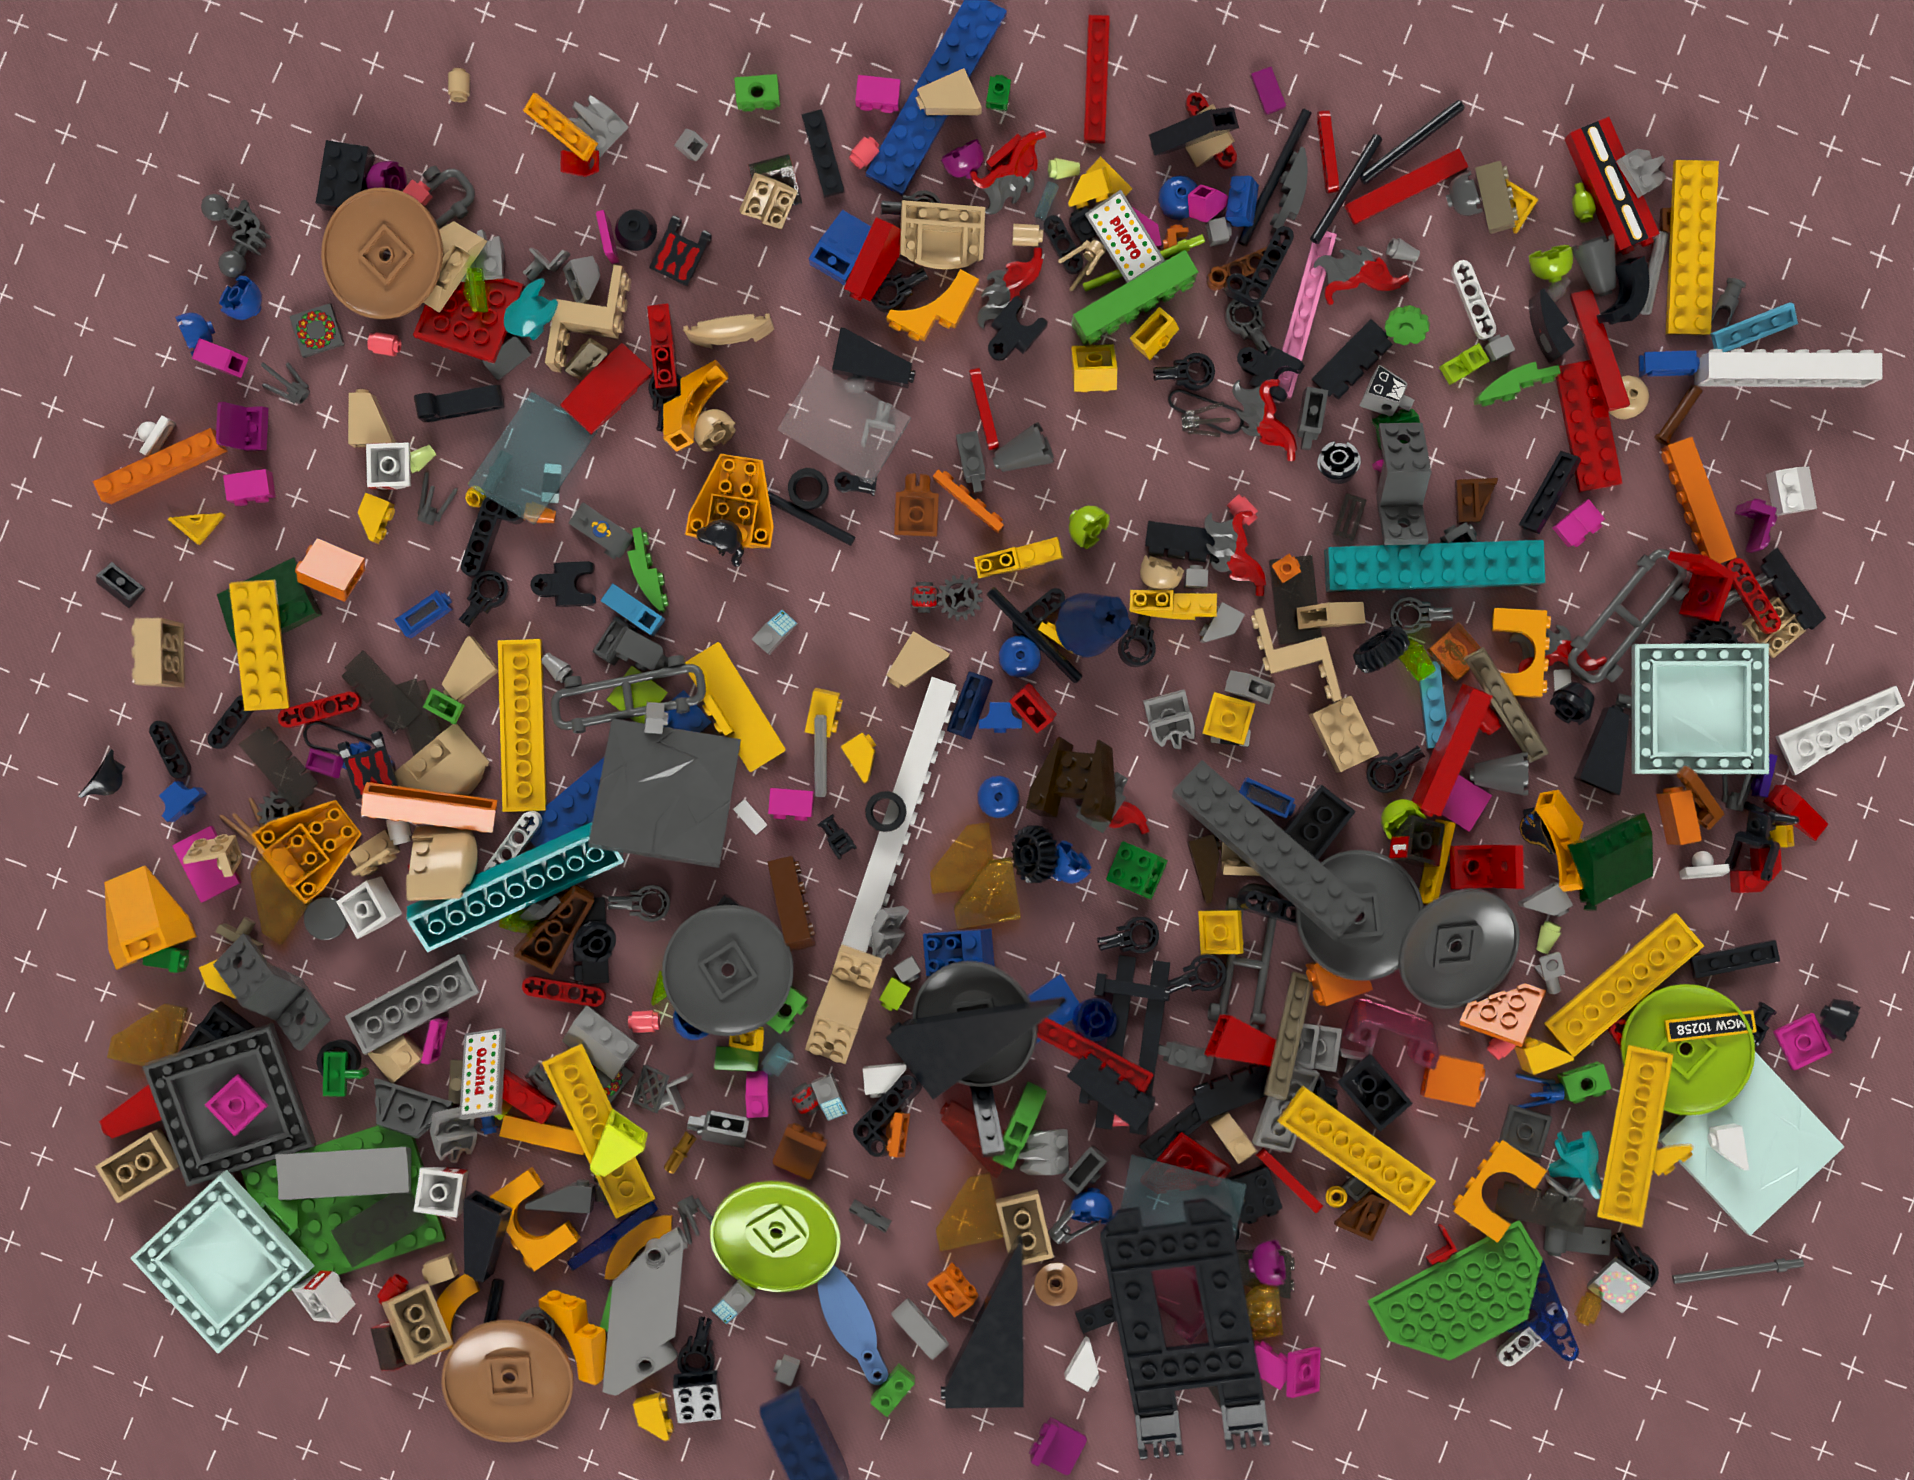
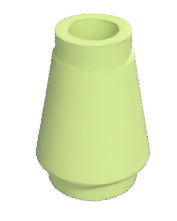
(1062, 168)
(420, 458)
(1548, 936)

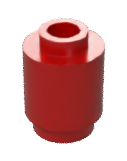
(1490, 722)
(393, 1287)

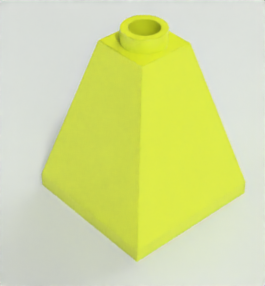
(618, 1144)

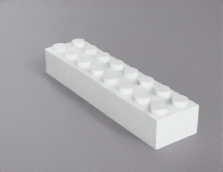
(1788, 369)

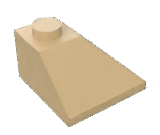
(397, 1057)

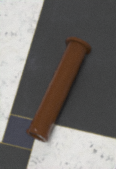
(1678, 415)

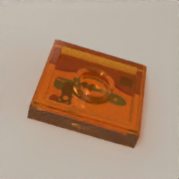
(1451, 650)

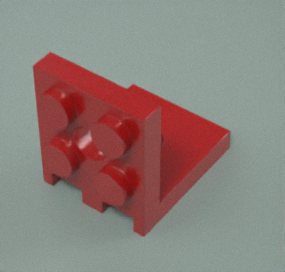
(1706, 578)
(1494, 866)

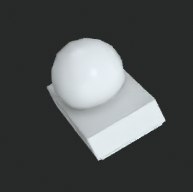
(154, 434)
(1703, 867)

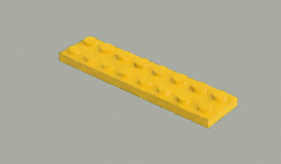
(1692, 247)
(522, 725)
(1624, 984)
(588, 1113)
(1635, 1135)
(1356, 1150)

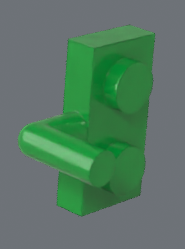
(336, 1073)

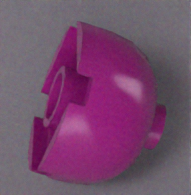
(964, 159)
(386, 175)
(1268, 1263)

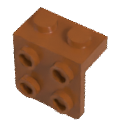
(799, 1150)

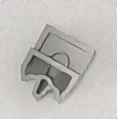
(599, 123)
(1642, 171)
(490, 258)
(1170, 718)
(887, 931)
(1319, 1047)
(452, 1134)
(1045, 1153)

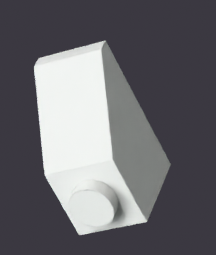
(881, 1078)
(1730, 1143)
(1083, 1368)

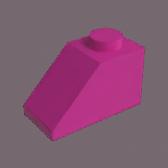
(757, 1094)

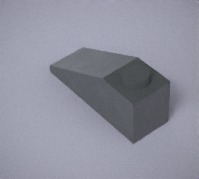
(574, 1197)

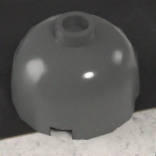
(1463, 195)

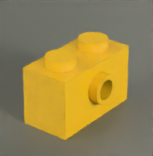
(1154, 333)
(824, 703)

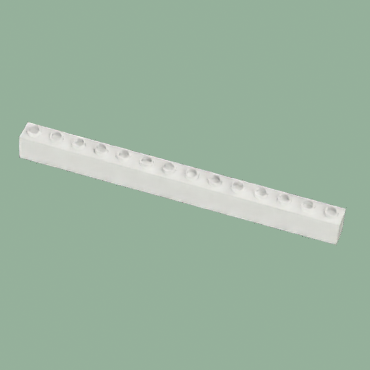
(908, 786)

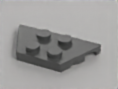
(405, 1108)

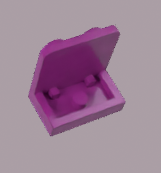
(242, 427)
(1764, 517)
(1057, 1446)

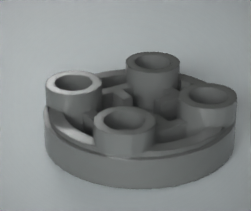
(324, 918)

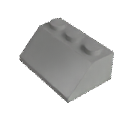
(603, 1042)

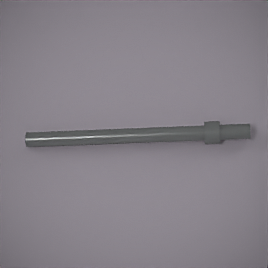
(1778, 1265)

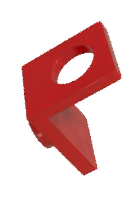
(575, 165)
(1443, 1253)

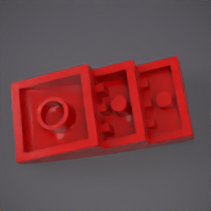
(606, 388)

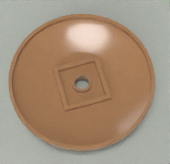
(355, 248)
(503, 1407)

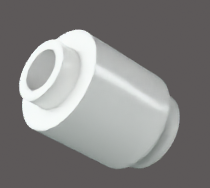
(398, 831)

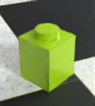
(894, 994)

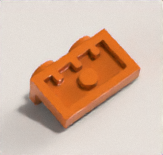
(897, 1134)
(953, 1290)

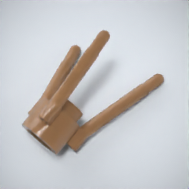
(249, 831)

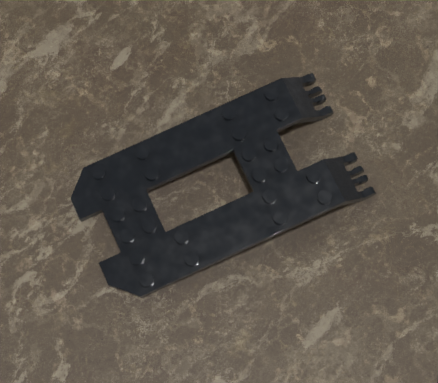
(1159, 1370)

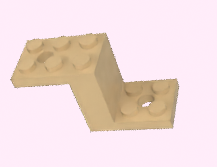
(587, 319)
(1296, 655)
(843, 1004)

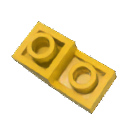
(1116, 180)

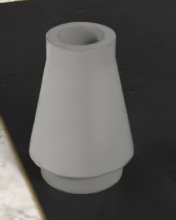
(1401, 250)
(556, 667)

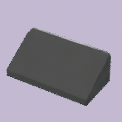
(509, 356)
(608, 640)

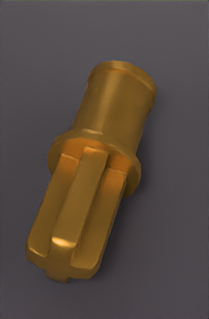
(680, 1152)

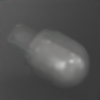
(1558, 289)
(861, 383)

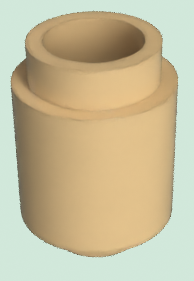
(459, 85)

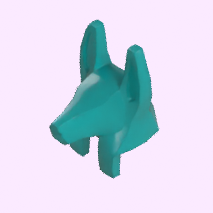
(530, 312)
(1578, 1161)

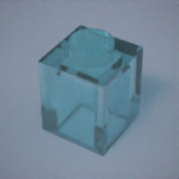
(777, 1060)

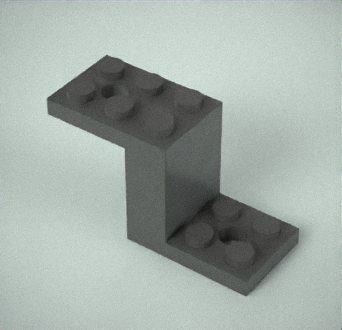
(1403, 483)
(271, 991)

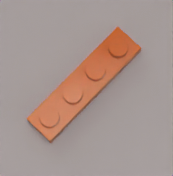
(976, 506)

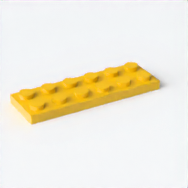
(259, 645)

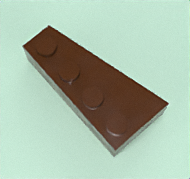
(791, 904)
(553, 934)

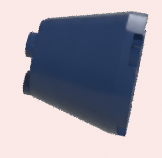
(1091, 623)

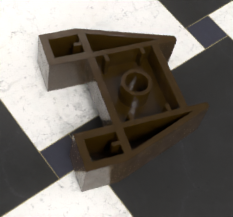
(1075, 776)

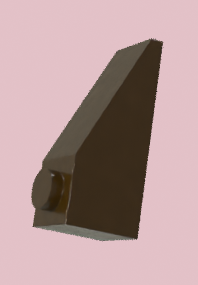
(1205, 861)

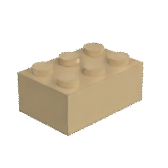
(1343, 734)
(138, 1165)
(1024, 1216)
(417, 1324)

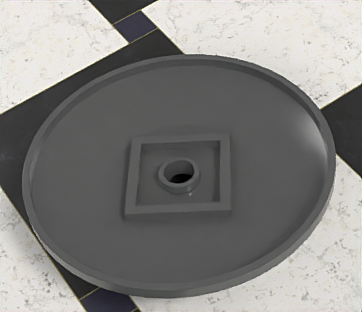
(1372, 945)
(1476, 965)
(973, 987)
(722, 1002)

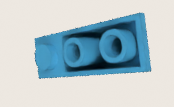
(633, 610)

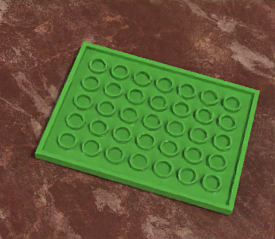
(322, 1215)

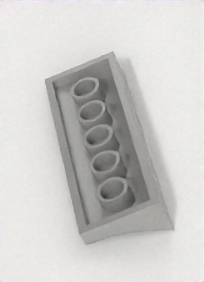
(413, 1004)
(344, 1173)

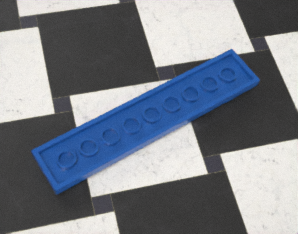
(913, 129)
(577, 803)

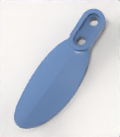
(851, 1322)

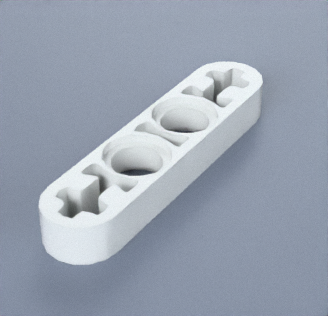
(1477, 299)
(509, 842)
(1534, 1340)

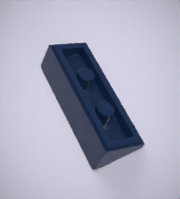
(970, 705)

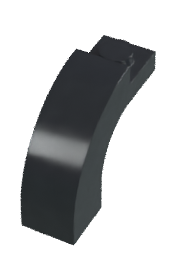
(1633, 291)

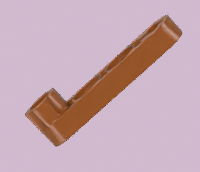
(1243, 263)
(1711, 811)

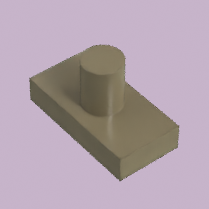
(586, 359)
(233, 934)
(455, 1081)

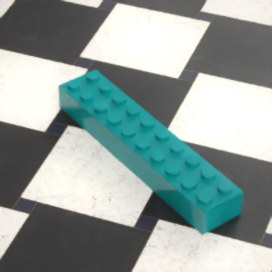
(1434, 566)
(511, 887)

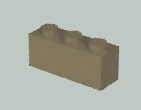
(1496, 196)

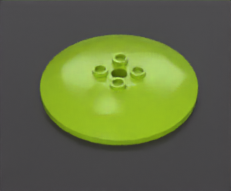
(1713, 1068)
(771, 1260)

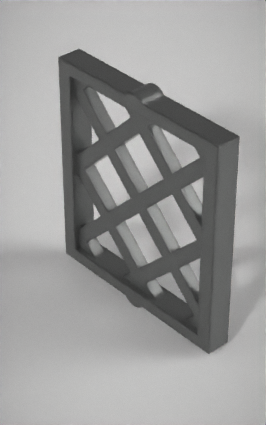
(640, 1087)

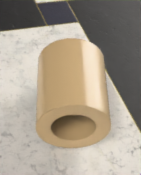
(1027, 235)

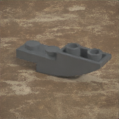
(1294, 185)

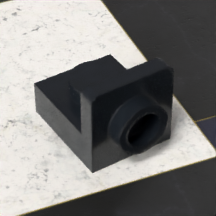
(1081, 225)

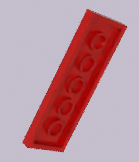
(1588, 427)

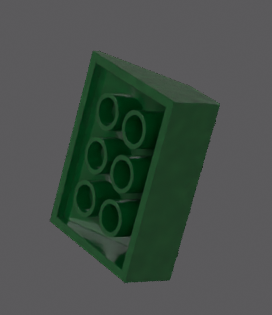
(294, 599)
(1614, 857)

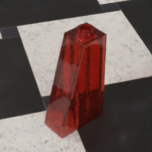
(963, 1125)

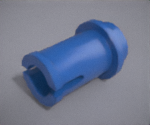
(488, 1125)

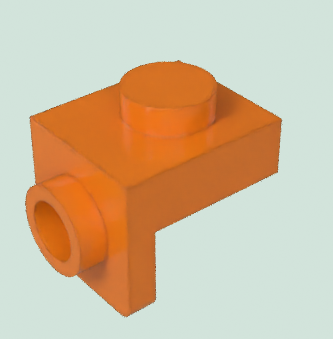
(1171, 234)
(1286, 568)

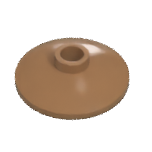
(1059, 1294)

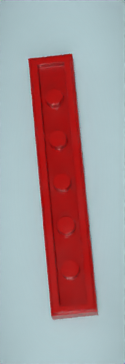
(1096, 79)
(1406, 186)
(1599, 350)
(1080, 1046)

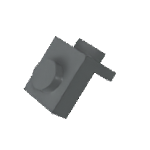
(1452, 533)

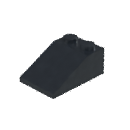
(1374, 1092)

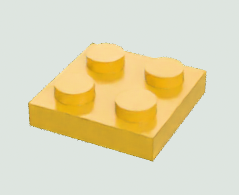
(1228, 718)
(1220, 931)

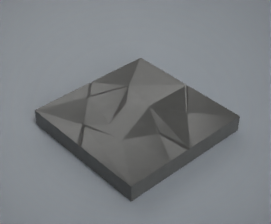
(665, 793)
(192, 1077)

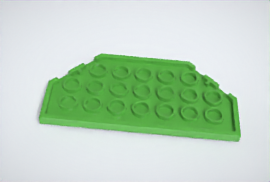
(1464, 1297)

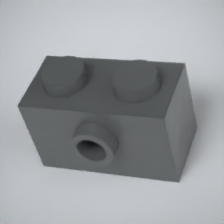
(1086, 1170)

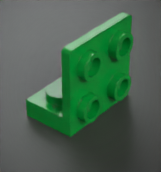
(1136, 870)

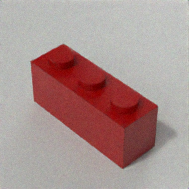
(526, 1097)

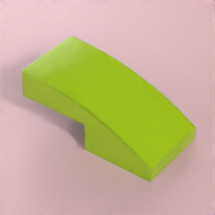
(1464, 364)

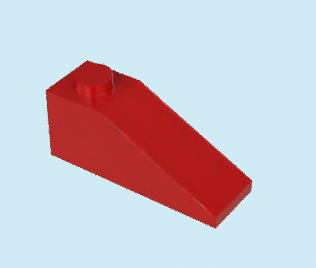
(1786, 801)

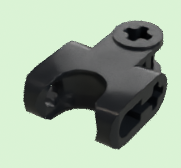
(1012, 333)
(1268, 367)
(563, 584)

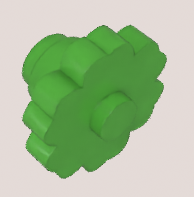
(1407, 325)

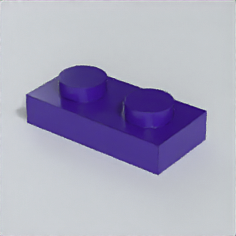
(1762, 782)

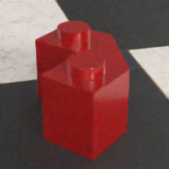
(1750, 880)

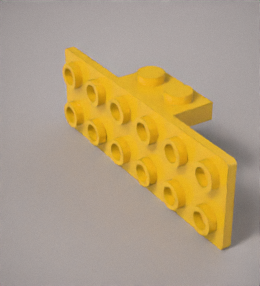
(736, 708)

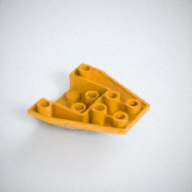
(735, 493)
(307, 847)
(142, 917)

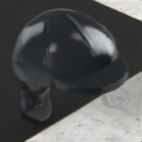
(725, 537)

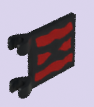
(677, 255)
(368, 766)

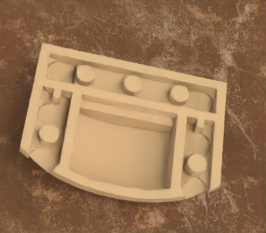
(942, 234)
(459, 253)
(729, 330)
(445, 765)
(441, 863)

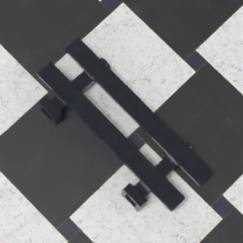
(1123, 989)

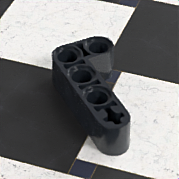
(1266, 266)
(458, 404)
(487, 538)
(1278, 909)
(885, 1105)

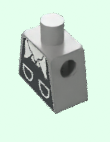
(1386, 393)

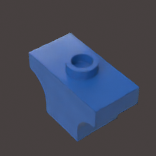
(1000, 718)
(180, 800)

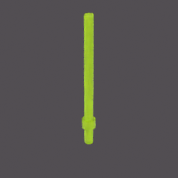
(1181, 246)

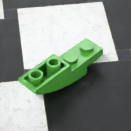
(1509, 384)
(648, 579)
(1021, 1124)

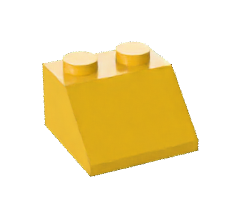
(1094, 368)
(861, 754)
(1539, 1056)

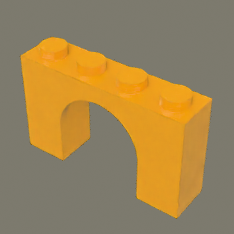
(1533, 626)
(1503, 1159)
(535, 1249)

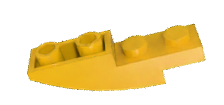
(1018, 558)
(1173, 605)
(1669, 1155)

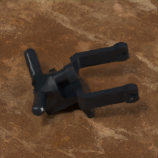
(1757, 834)

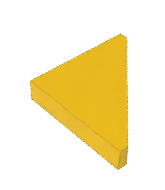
(1523, 202)
(197, 526)

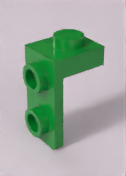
(169, 958)

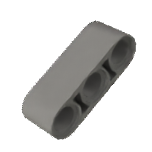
(920, 1328)

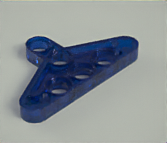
(611, 1237)
(1545, 1323)

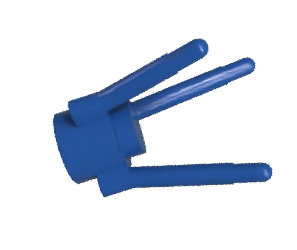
(1551, 1093)

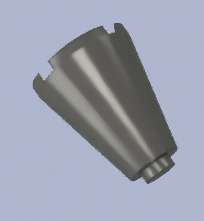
(1597, 263)
(1024, 451)
(1503, 774)

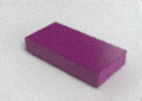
(1268, 90)
(324, 763)

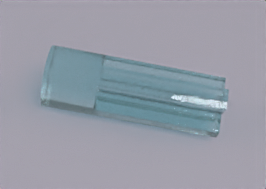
(1046, 200)

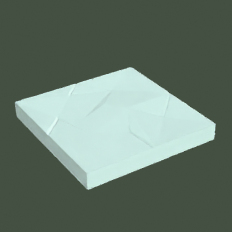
(1700, 708)
(1781, 1143)
(222, 1261)

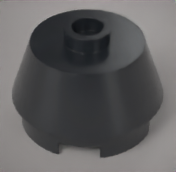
(636, 229)
(1339, 462)
(1573, 703)
(594, 941)
(1839, 1018)

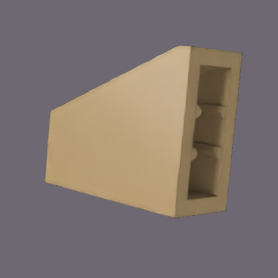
(949, 96)
(367, 420)
(1331, 615)
(915, 660)
(469, 670)
(1232, 1136)

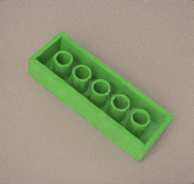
(1134, 297)

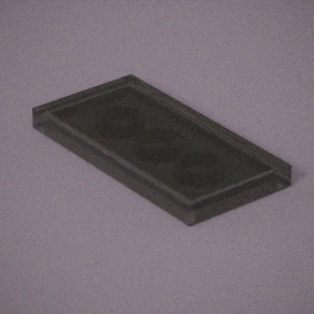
(1290, 595)
(378, 1227)

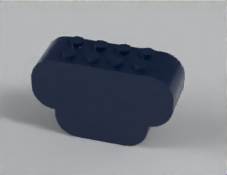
(802, 1437)

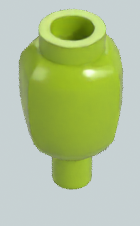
(1583, 204)

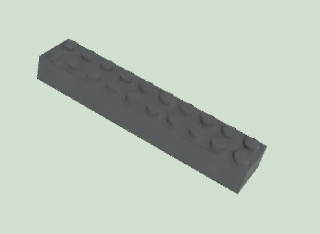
(1269, 850)

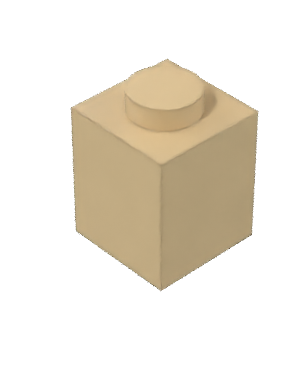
(440, 1269)

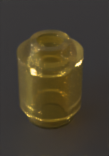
(1588, 1308)

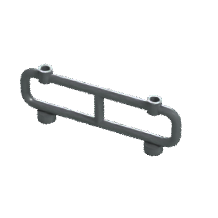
(435, 178)
(1610, 669)
(574, 686)
(1257, 1018)

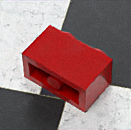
(1033, 707)

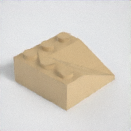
(158, 652)

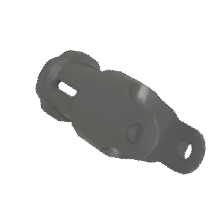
(1729, 299)
(544, 1087)

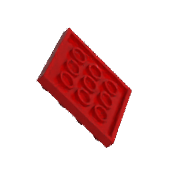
(469, 331)

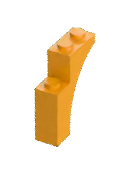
(946, 309)
(683, 411)
(1564, 829)
(585, 1339)

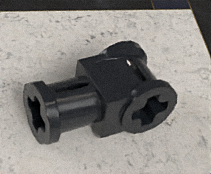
(856, 484)
(837, 838)
(1762, 1017)

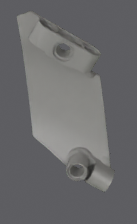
(644, 1314)

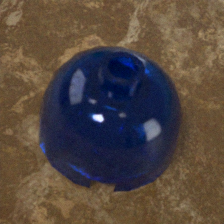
(1094, 1019)

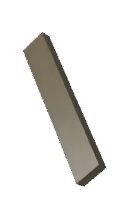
(1506, 704)
(1288, 1036)

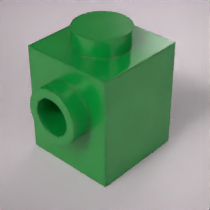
(998, 93)

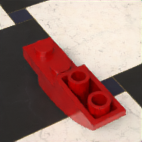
(662, 346)

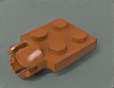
(916, 508)

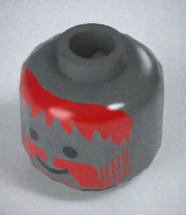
(924, 597)
(805, 1099)

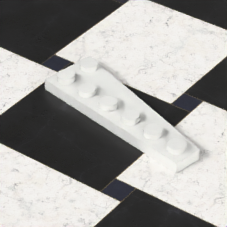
(1822, 736)

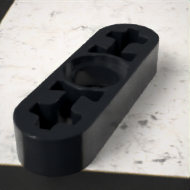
(1050, 233)
(1047, 597)
(168, 732)
(227, 738)

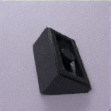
(119, 584)

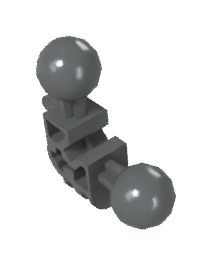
(240, 219)

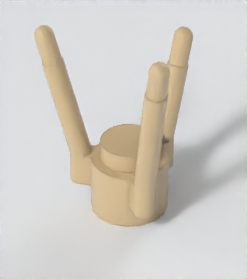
(1092, 253)

